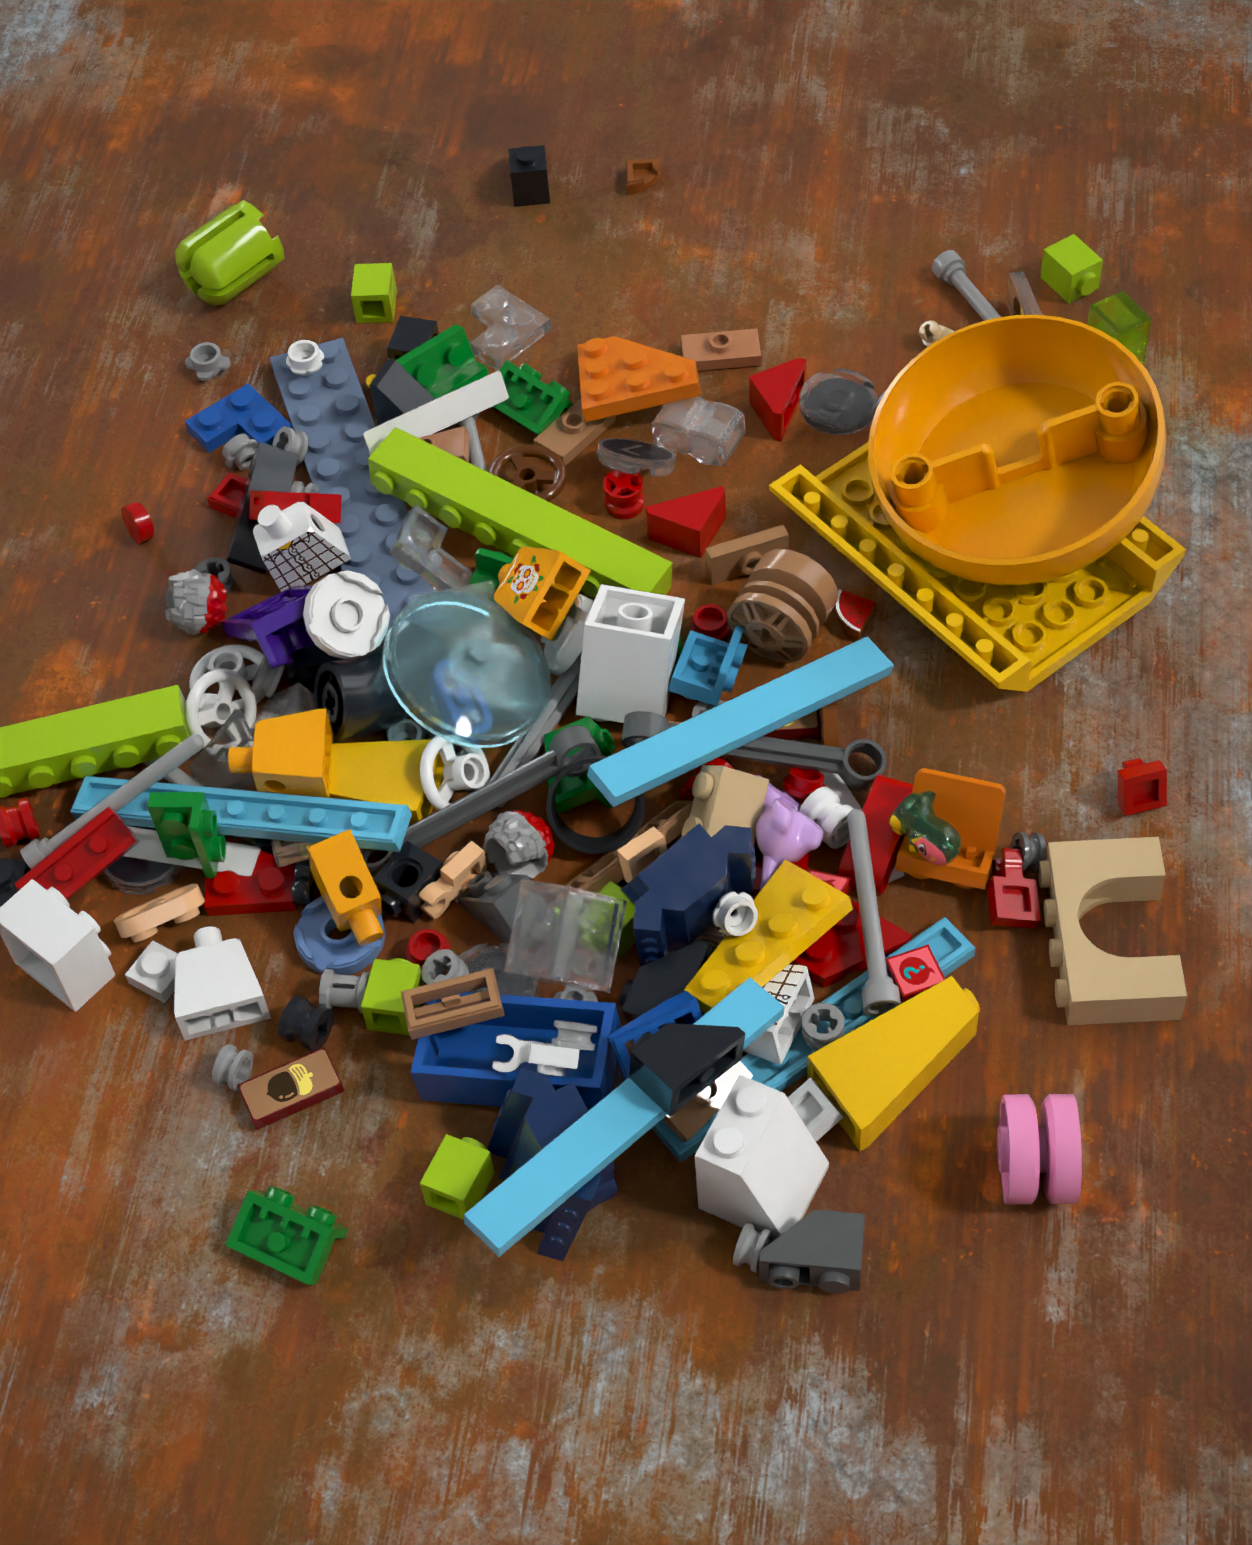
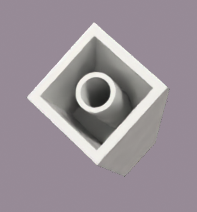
(628, 653)
(758, 1161)

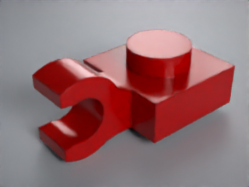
(1010, 896)

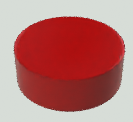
(137, 522)

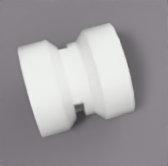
(825, 809)

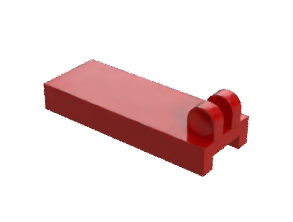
(83, 855)

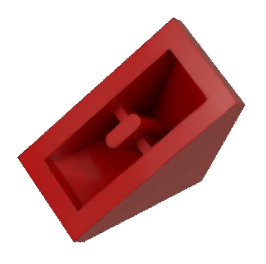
(776, 395)
(687, 521)

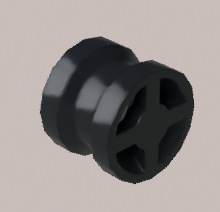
(305, 1023)

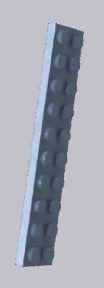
(334, 417)

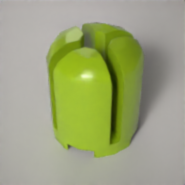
(227, 254)

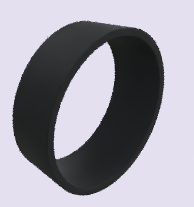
(588, 844)

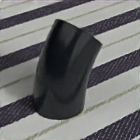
(357, 696)

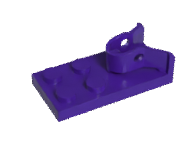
(275, 625)

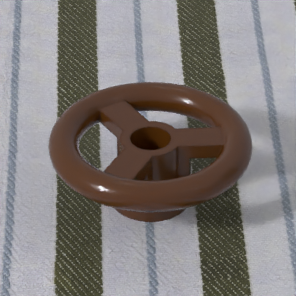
(528, 476)

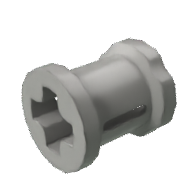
(342, 990)

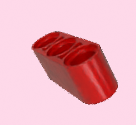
(883, 841)

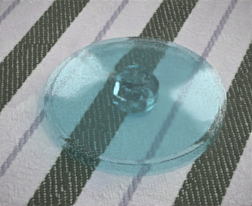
(466, 669)

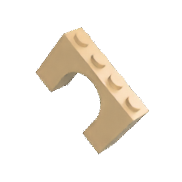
(1094, 983)

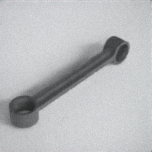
(643, 725)
(498, 791)

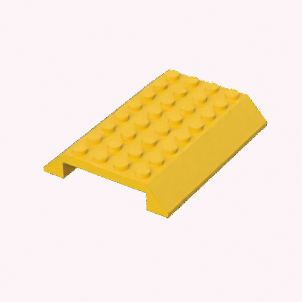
(1003, 631)

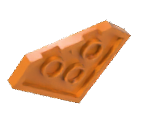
(629, 377)

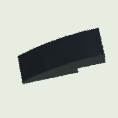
(269, 471)

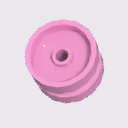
(1045, 1149)

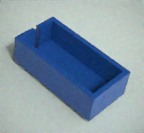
(466, 1054)

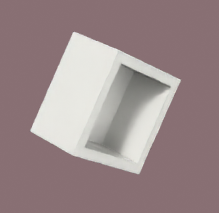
(55, 944)

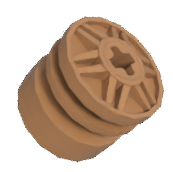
(783, 605)

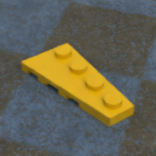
(791, 916)

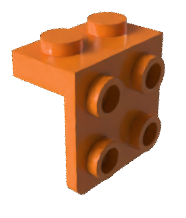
(975, 812)

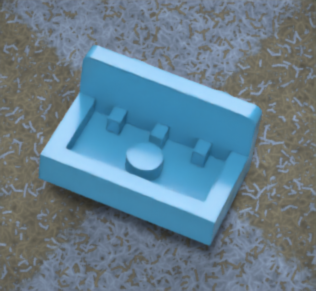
(708, 667)

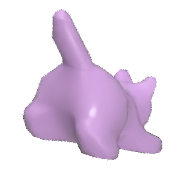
(783, 832)

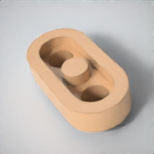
(176, 905)

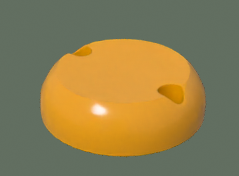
(1018, 449)

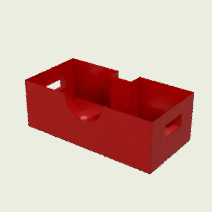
(326, 504)

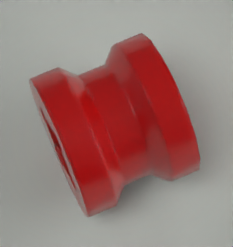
(623, 494)
(18, 823)

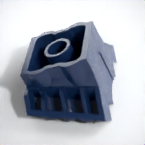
(684, 885)
(529, 1122)

